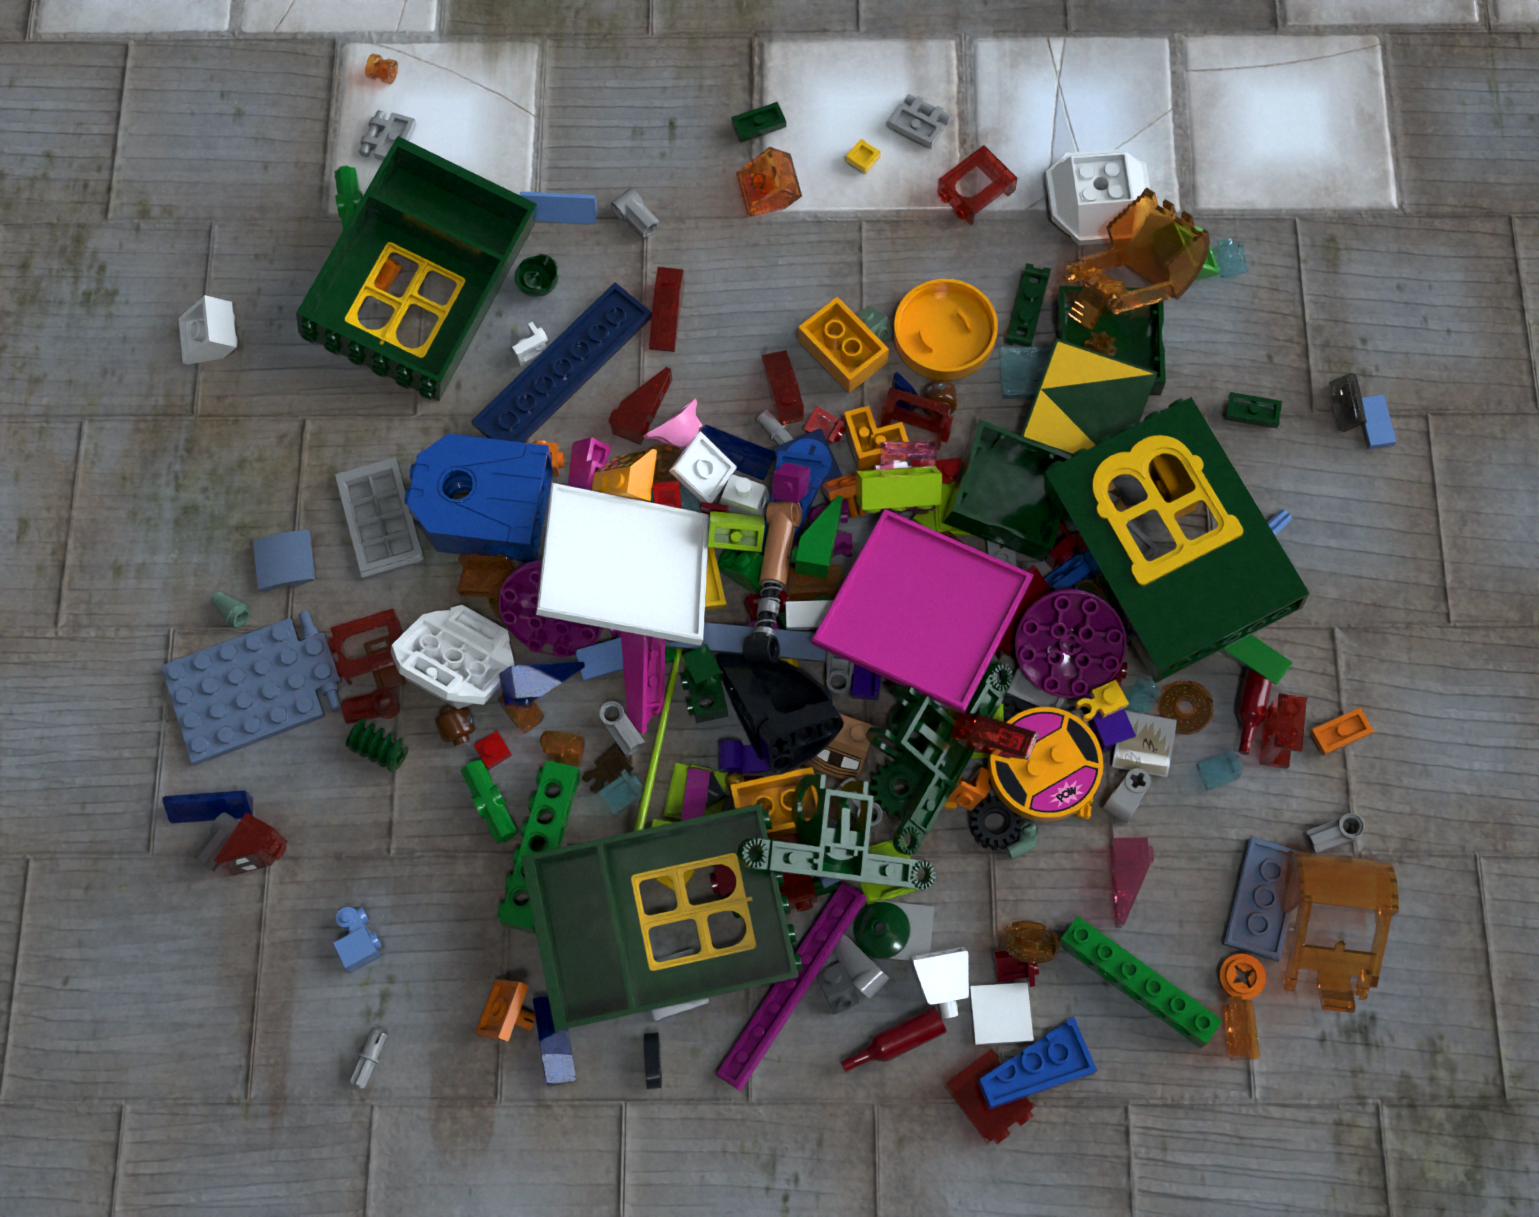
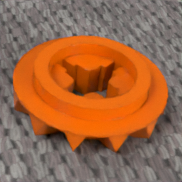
(1243, 963)

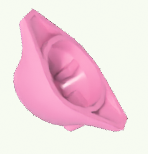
(679, 428)

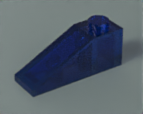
(529, 682)

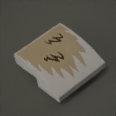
(1151, 746)

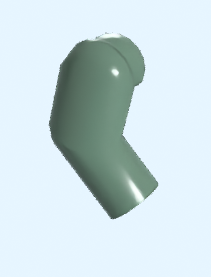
(1026, 842)

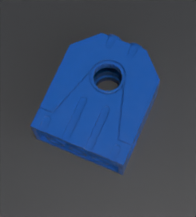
(505, 500)

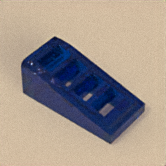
(901, 383)

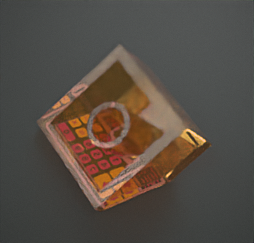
(769, 182)

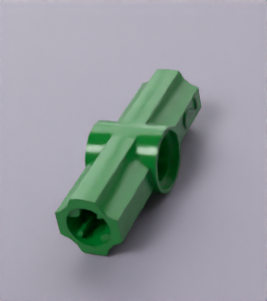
(348, 192)
(489, 801)

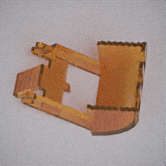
(1151, 245)
(1344, 884)

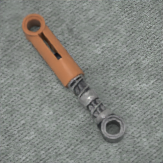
(782, 521)

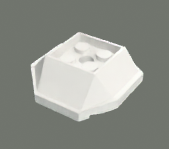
(1077, 203)
(454, 655)

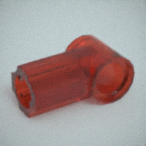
(369, 706)

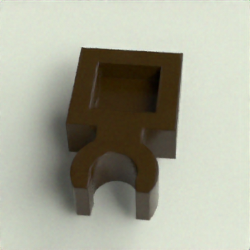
(608, 769)

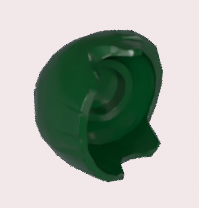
(537, 275)

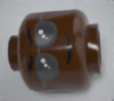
(942, 392)
(455, 725)

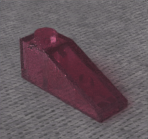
(1129, 867)

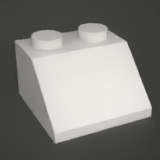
(207, 330)

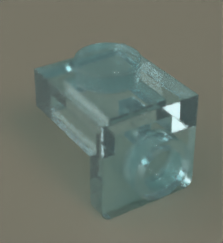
(1230, 257)
(621, 792)

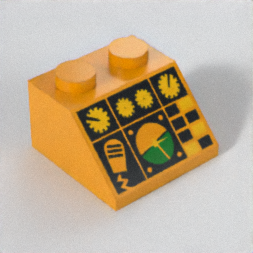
(627, 476)

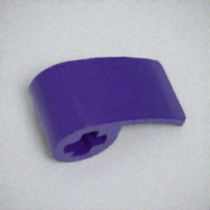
(739, 758)

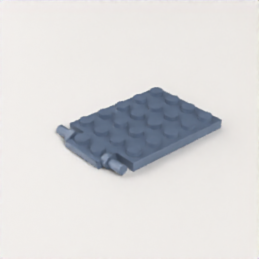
(252, 688)

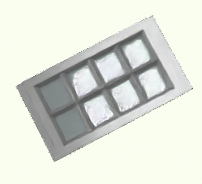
(379, 518)

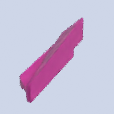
(586, 459)
(643, 677)

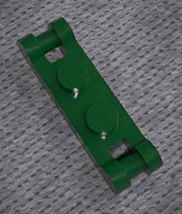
(1028, 306)

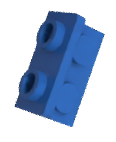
(1069, 574)

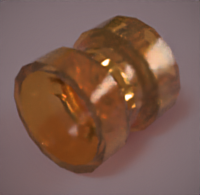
(380, 68)

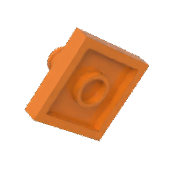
(845, 487)
(504, 1011)

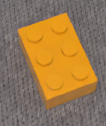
(843, 344)
(776, 795)

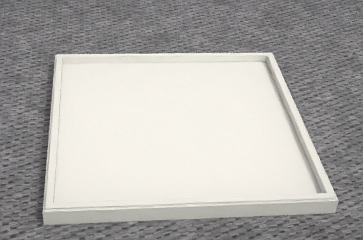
(624, 565)

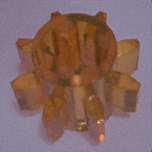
(1101, 343)

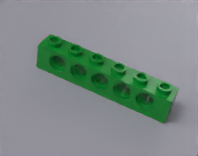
(551, 776)
(1140, 982)

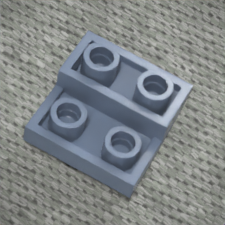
(284, 560)

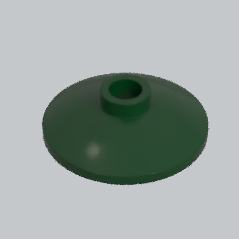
(891, 939)

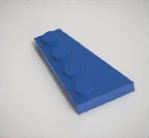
(818, 468)

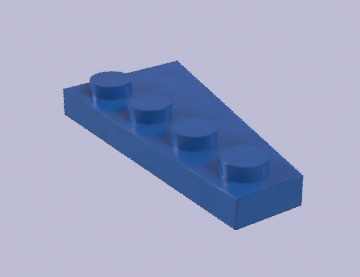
(1040, 1067)

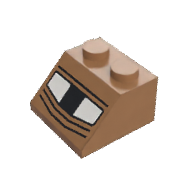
(846, 753)

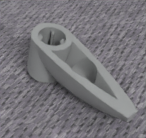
(860, 967)

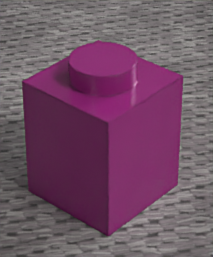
(790, 482)

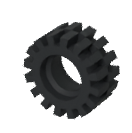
(990, 839)

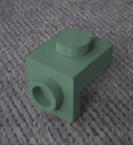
(877, 323)

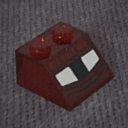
(251, 847)

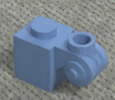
(359, 945)

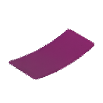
(695, 793)

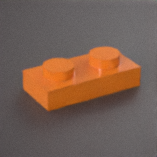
(1341, 731)

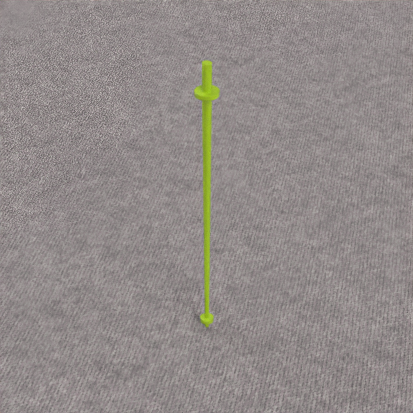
(646, 795)

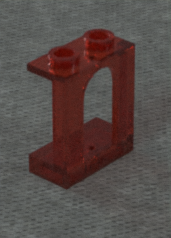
(966, 207)
(892, 412)
(351, 668)
(1285, 726)

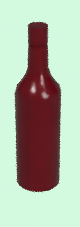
(1252, 707)
(899, 1039)

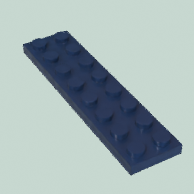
(563, 367)

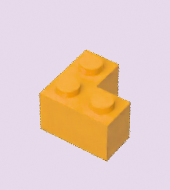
(866, 437)

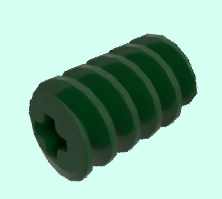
(376, 746)

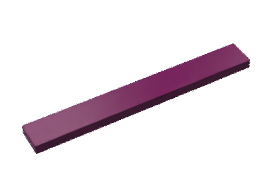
(787, 994)

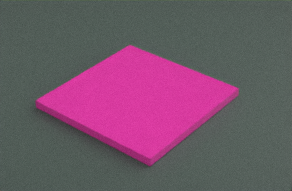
(923, 610)

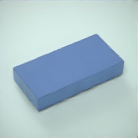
(1378, 428)

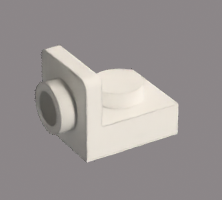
(530, 348)

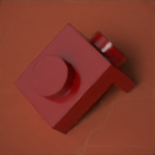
(830, 425)

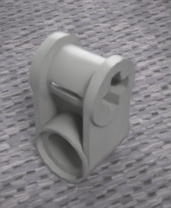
(838, 671)
(1126, 798)

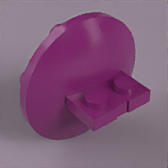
(518, 611)
(1070, 643)

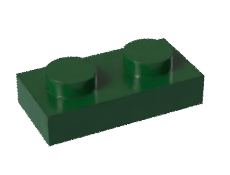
(759, 122)
(1253, 410)

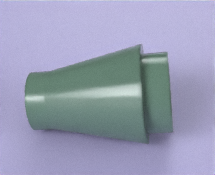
(232, 610)

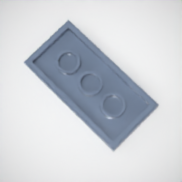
(1257, 912)

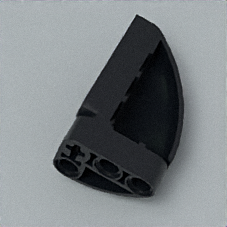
(781, 710)

